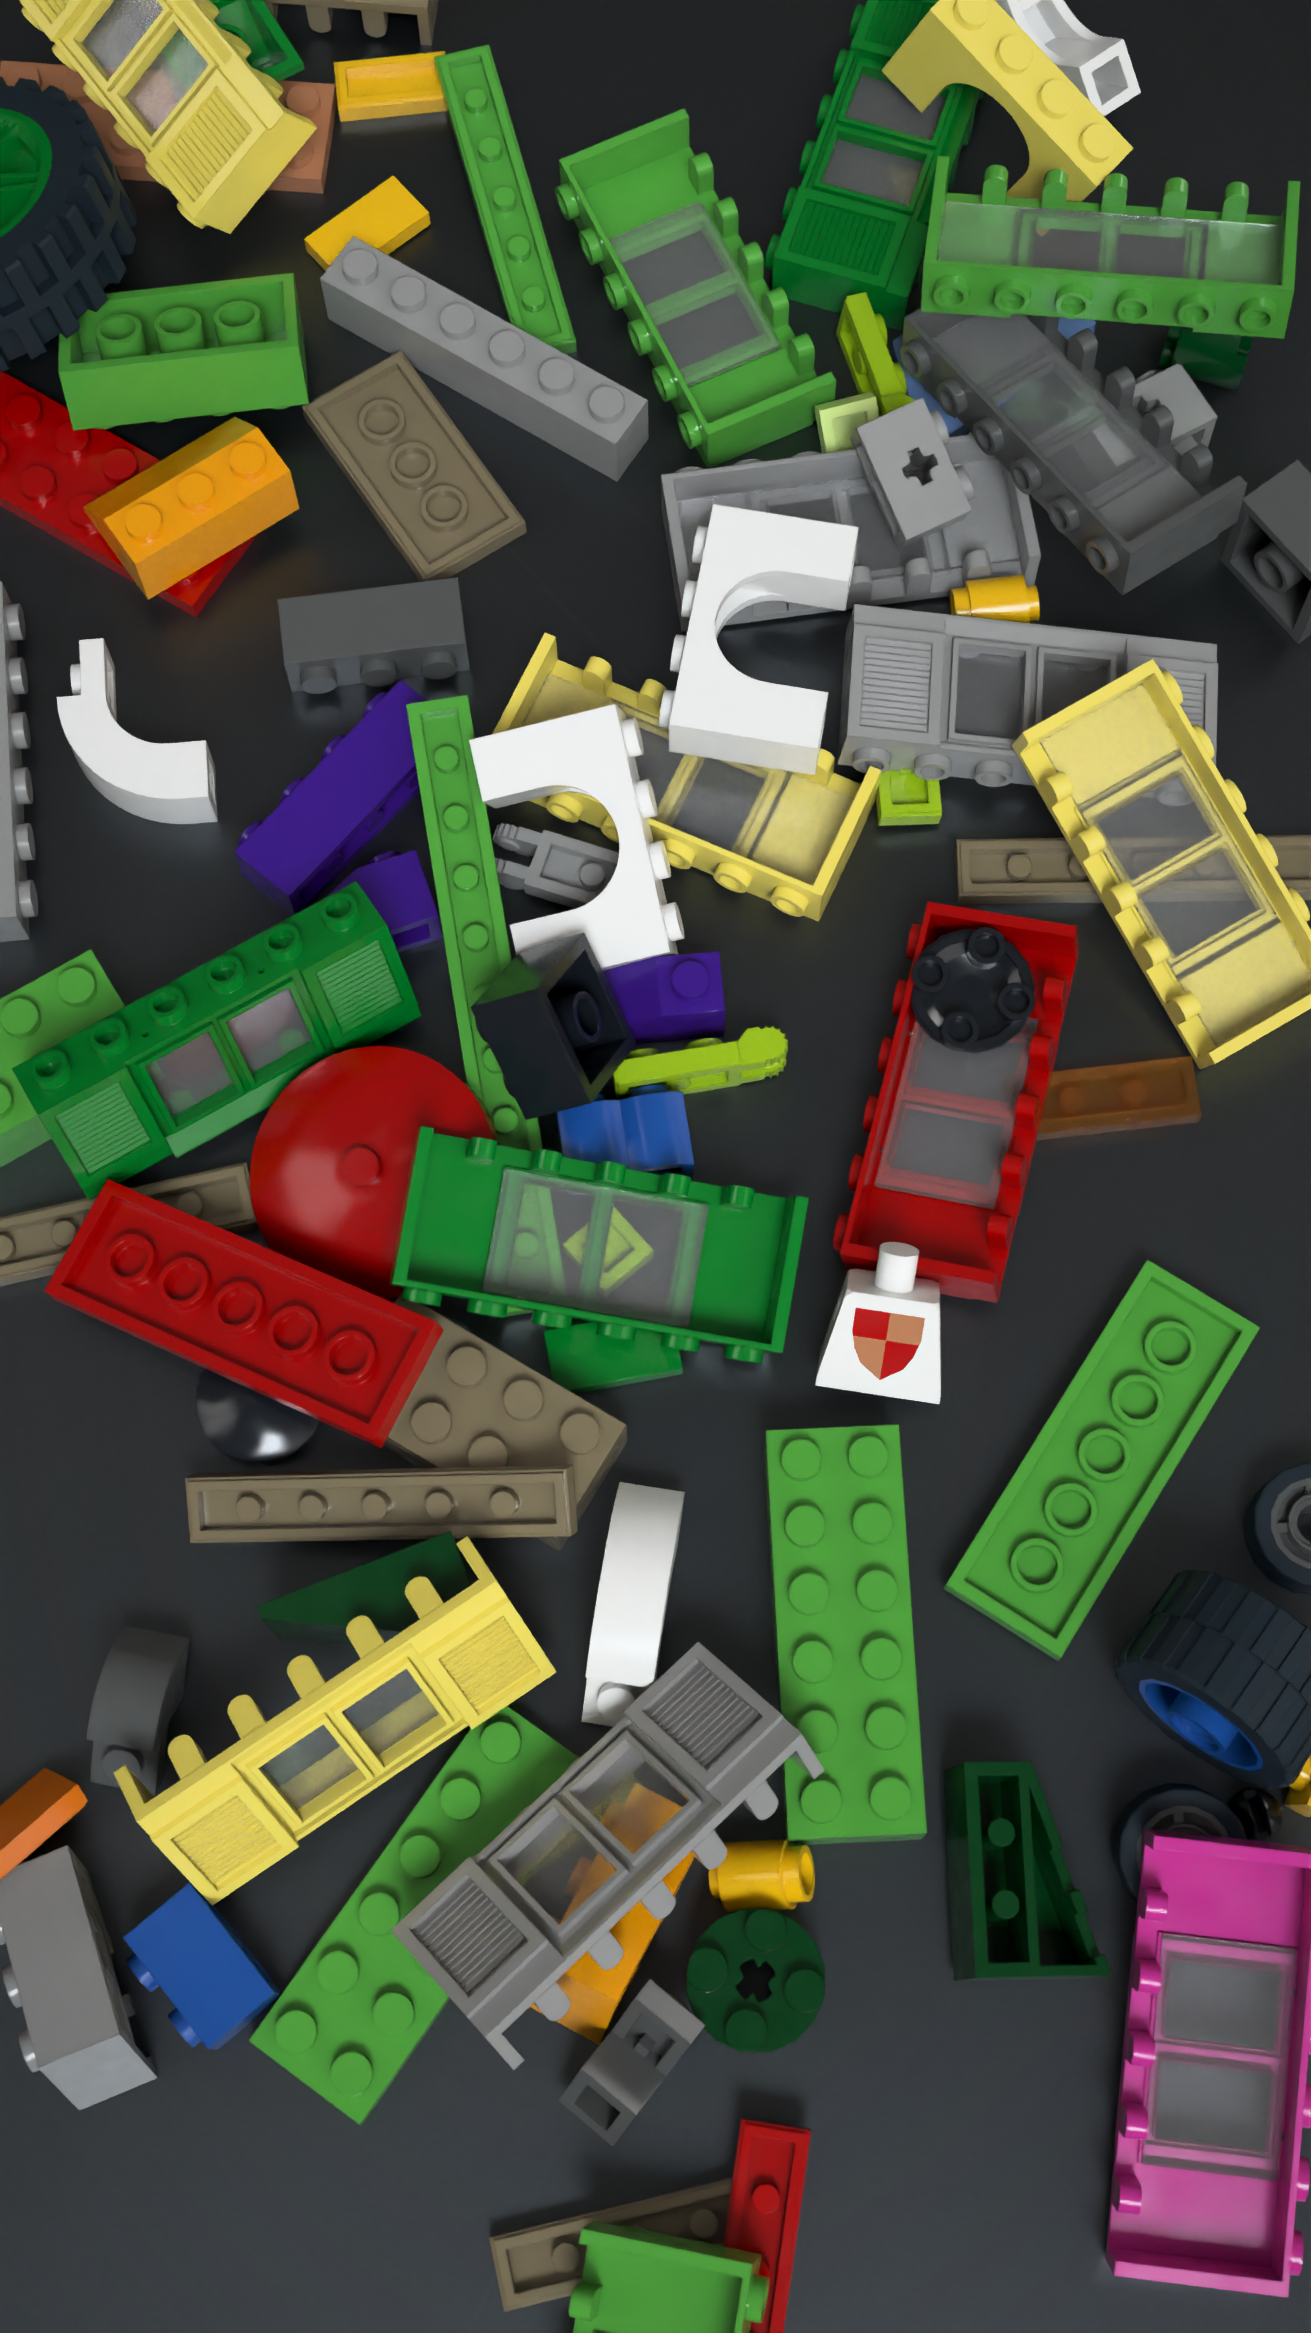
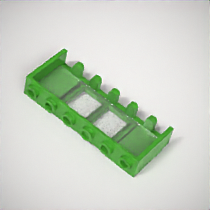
(1111, 258)

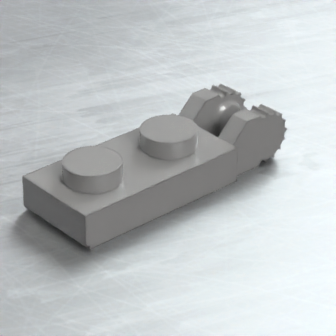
(561, 866)

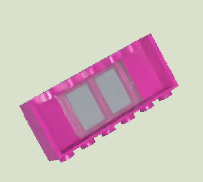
(1215, 2067)

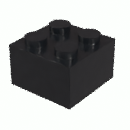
(554, 1026)

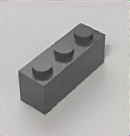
(373, 635)

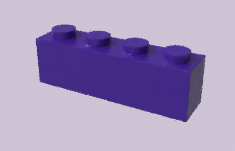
(336, 808)

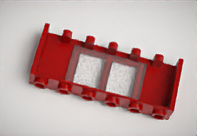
(957, 1126)

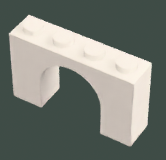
(745, 562)
(592, 757)

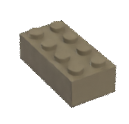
(494, 1411)

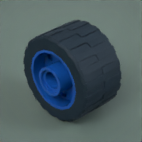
(1224, 1677)

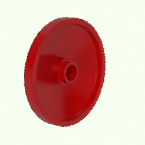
(340, 1154)

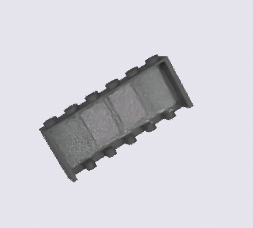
(1073, 439)

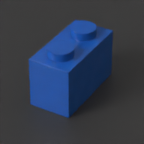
(200, 1968)

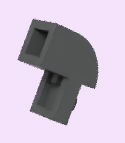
(134, 1705)
(631, 2062)

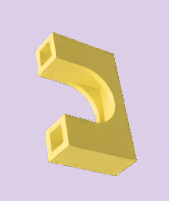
(988, 50)

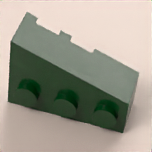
(1009, 1882)

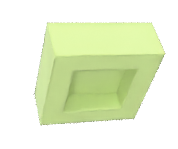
(840, 418)

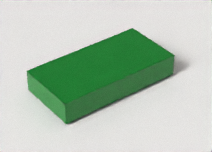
(595, 1362)

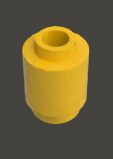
(997, 599)
(763, 1875)

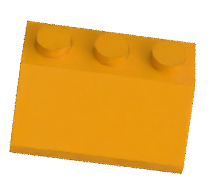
(195, 505)

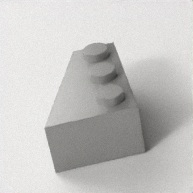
(67, 1981)

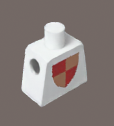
(885, 1331)

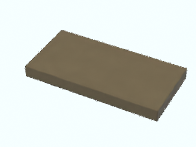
(414, 469)

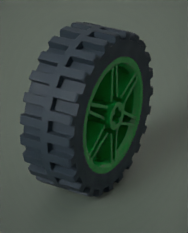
(59, 218)

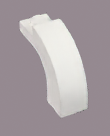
(1090, 61)
(142, 777)
(631, 1600)

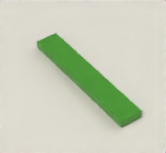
(503, 197)

